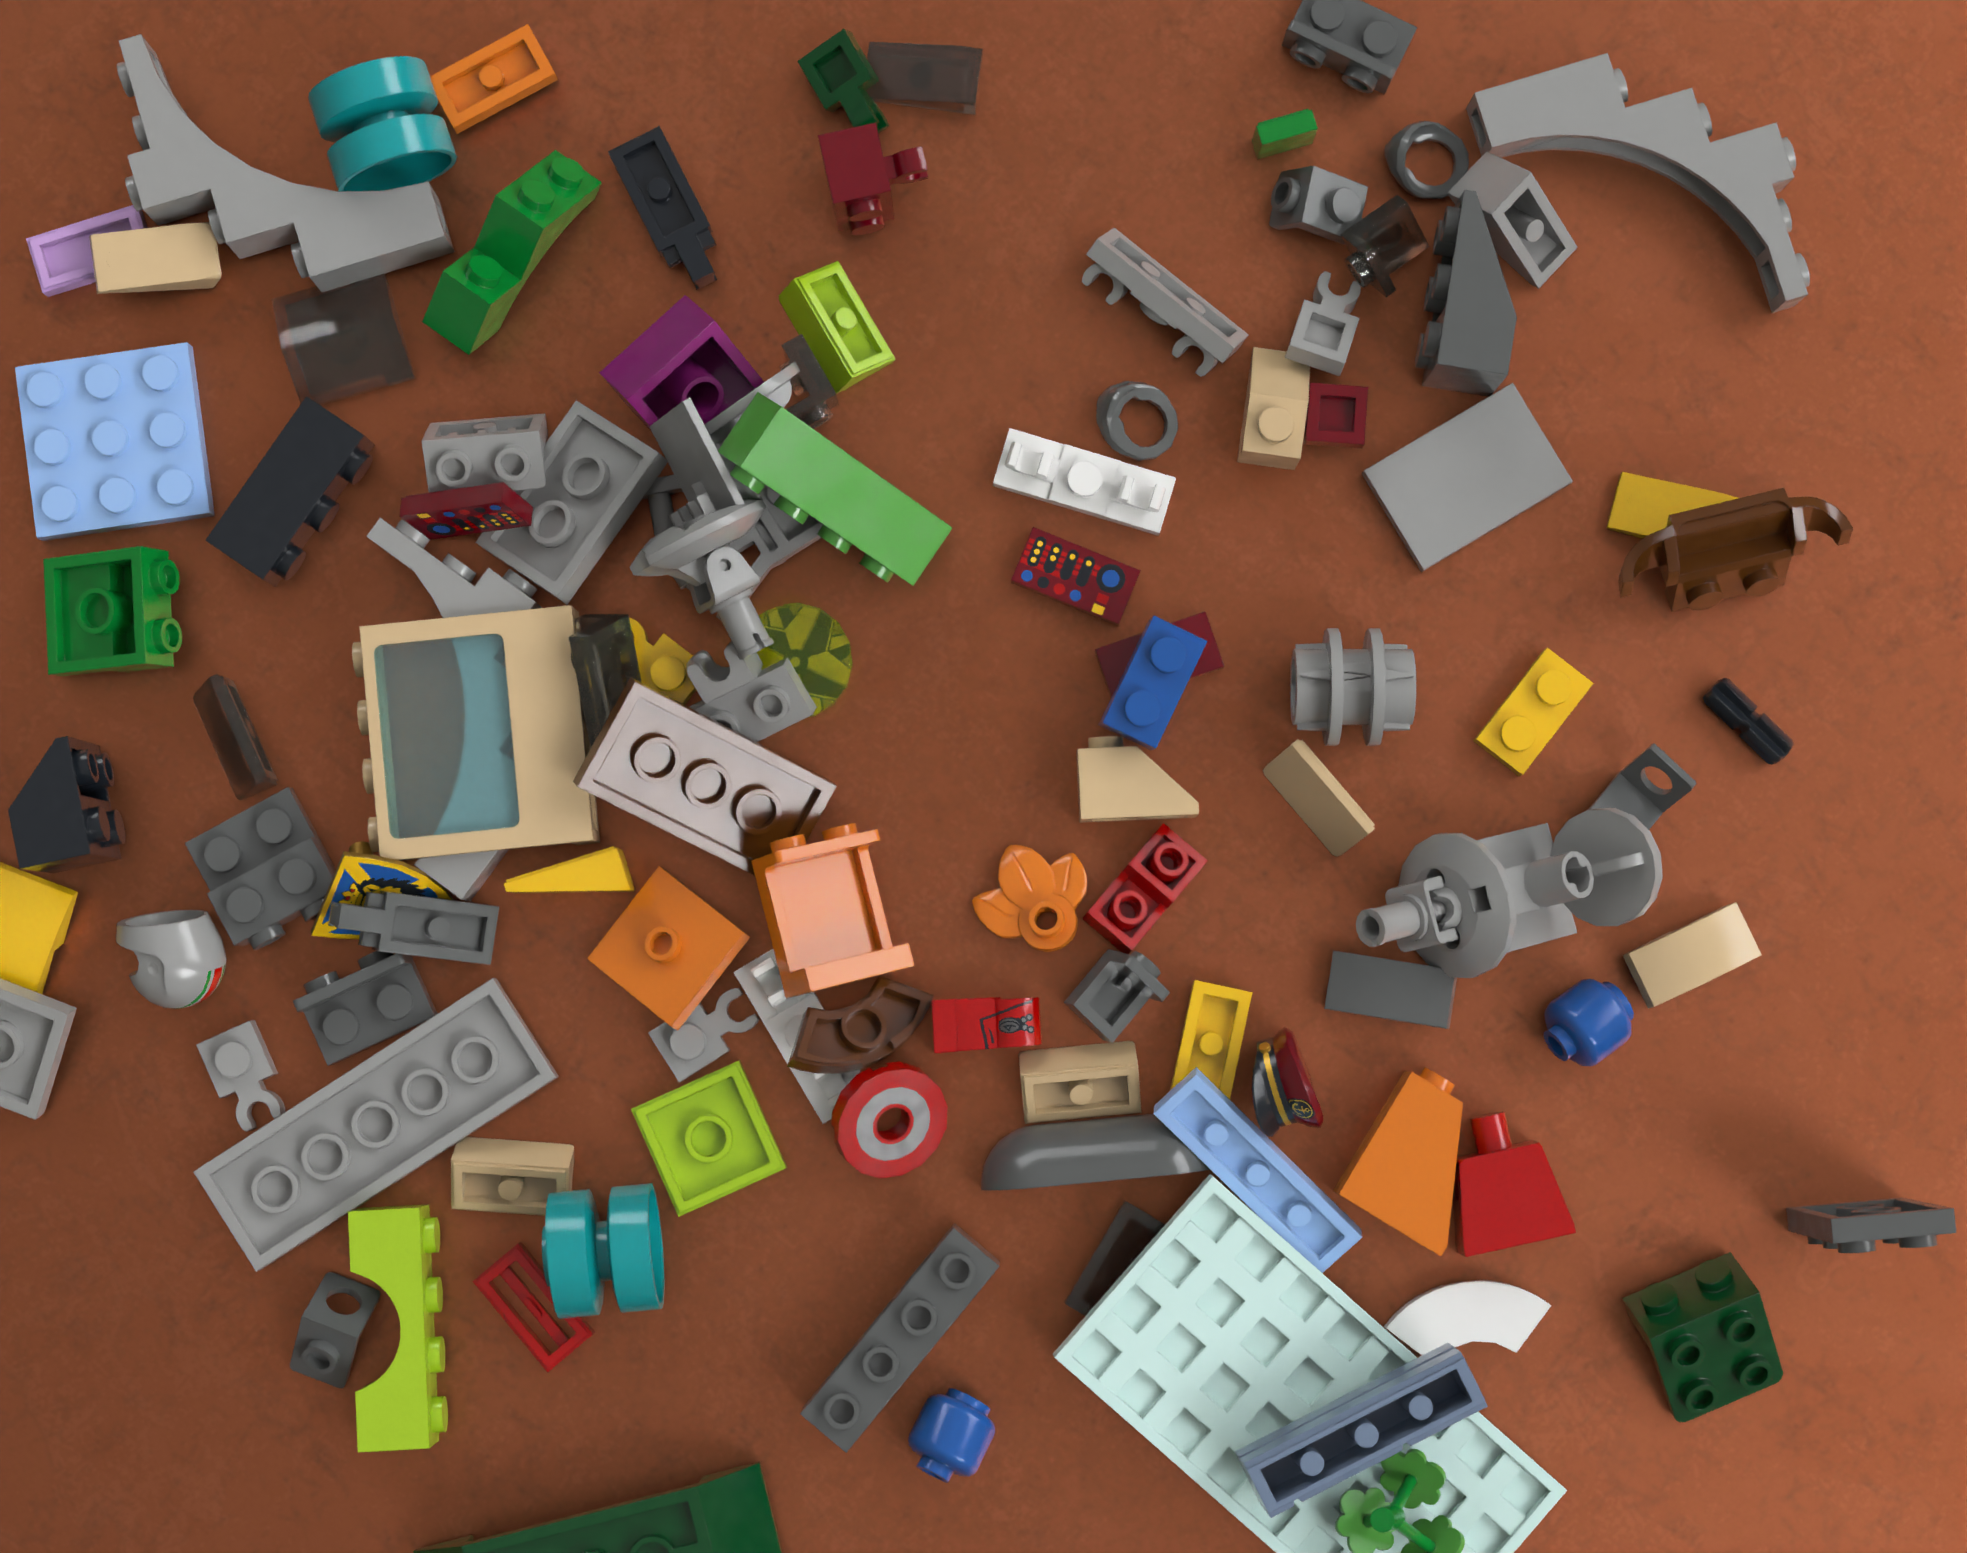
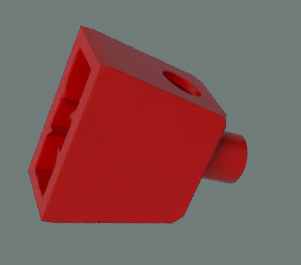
(1505, 1192)

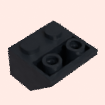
(66, 811)

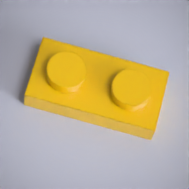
(1533, 712)
(1213, 1034)

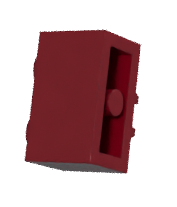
(862, 176)

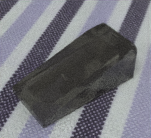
(926, 75)

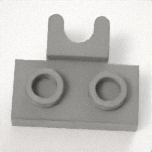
(746, 696)

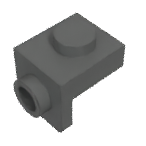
(1317, 202)
(1116, 992)

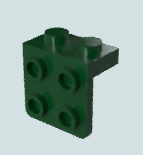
(1706, 1336)

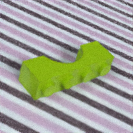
(395, 1252)

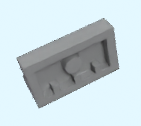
(486, 452)

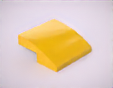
(31, 925)

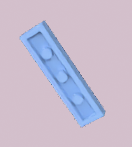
(1257, 1170)

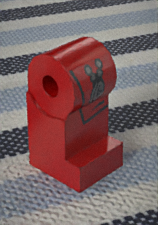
(985, 1023)

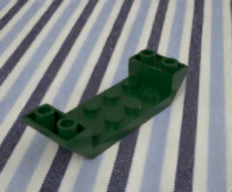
(717, 1515)

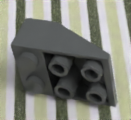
(1473, 314)

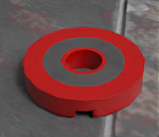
(910, 1140)

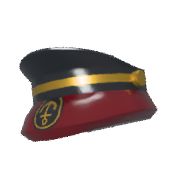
(1283, 1085)

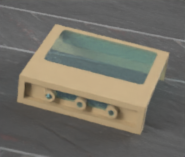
(473, 734)

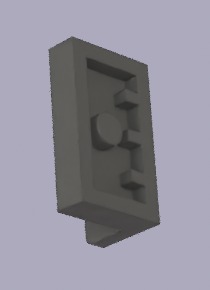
(1350, 40)
(366, 1005)

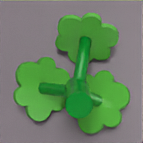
(1370, 1520)

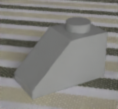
(1518, 217)

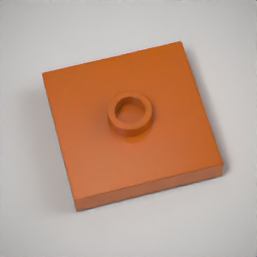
(668, 948)

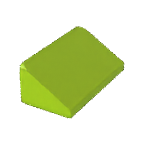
(836, 326)

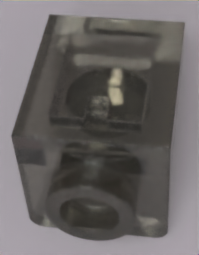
(812, 380)

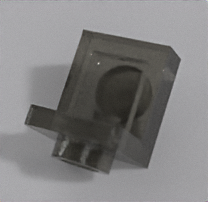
(1383, 244)

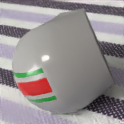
(176, 954)

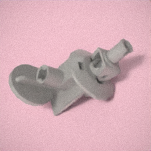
(715, 516)
(1481, 898)

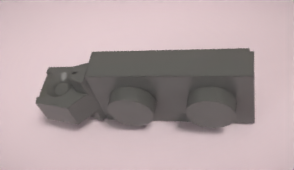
(421, 926)

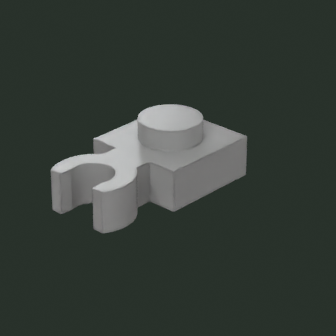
(1325, 328)
(700, 1036)
(238, 1065)

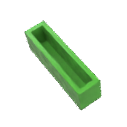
(834, 489)

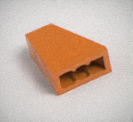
(1410, 1160)

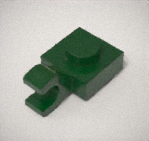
(841, 77)

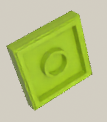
(709, 1138)

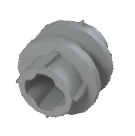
(1352, 687)

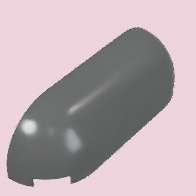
(1087, 1153)

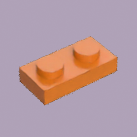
(492, 78)

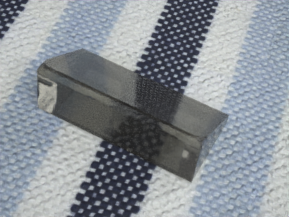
(234, 737)

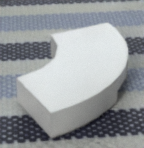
(1468, 1313)

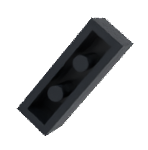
(292, 493)

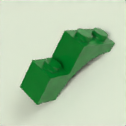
(514, 238)

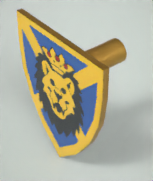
(363, 872)

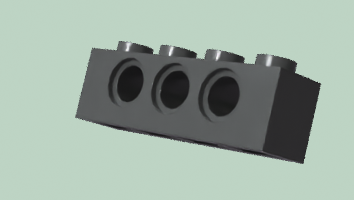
(900, 1338)

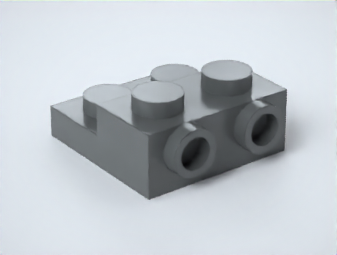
(264, 869)

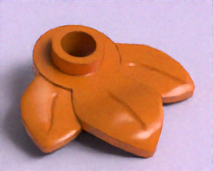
(1027, 892)

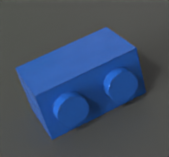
(1152, 683)

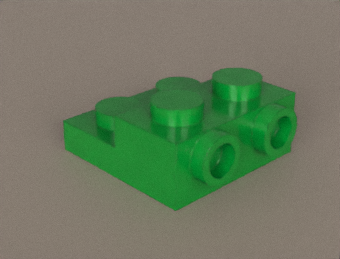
(111, 611)

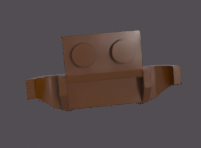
(1731, 547)

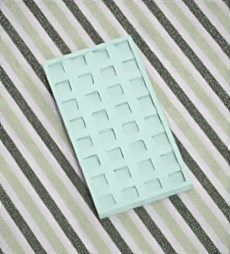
(1238, 1335)

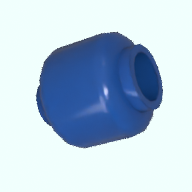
(1588, 1022)
(951, 1435)

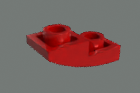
(1144, 889)

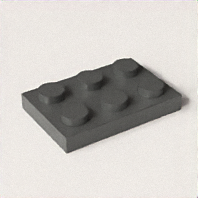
(1856, 1225)

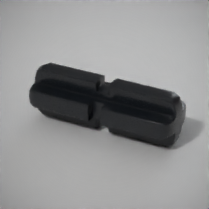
(1739, 712)

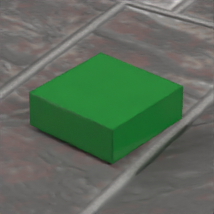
(1284, 133)

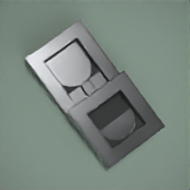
(1390, 990)

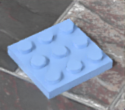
(114, 441)

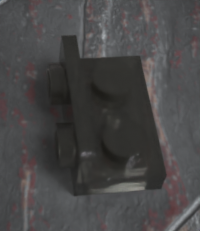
(603, 663)

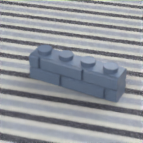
(1361, 1429)

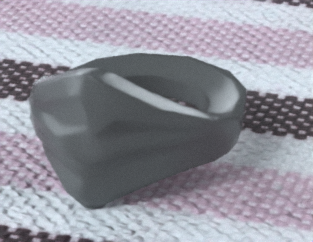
(1417, 133)
(1112, 428)

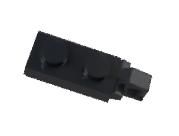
(666, 203)

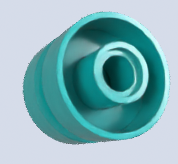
(382, 125)
(586, 1252)

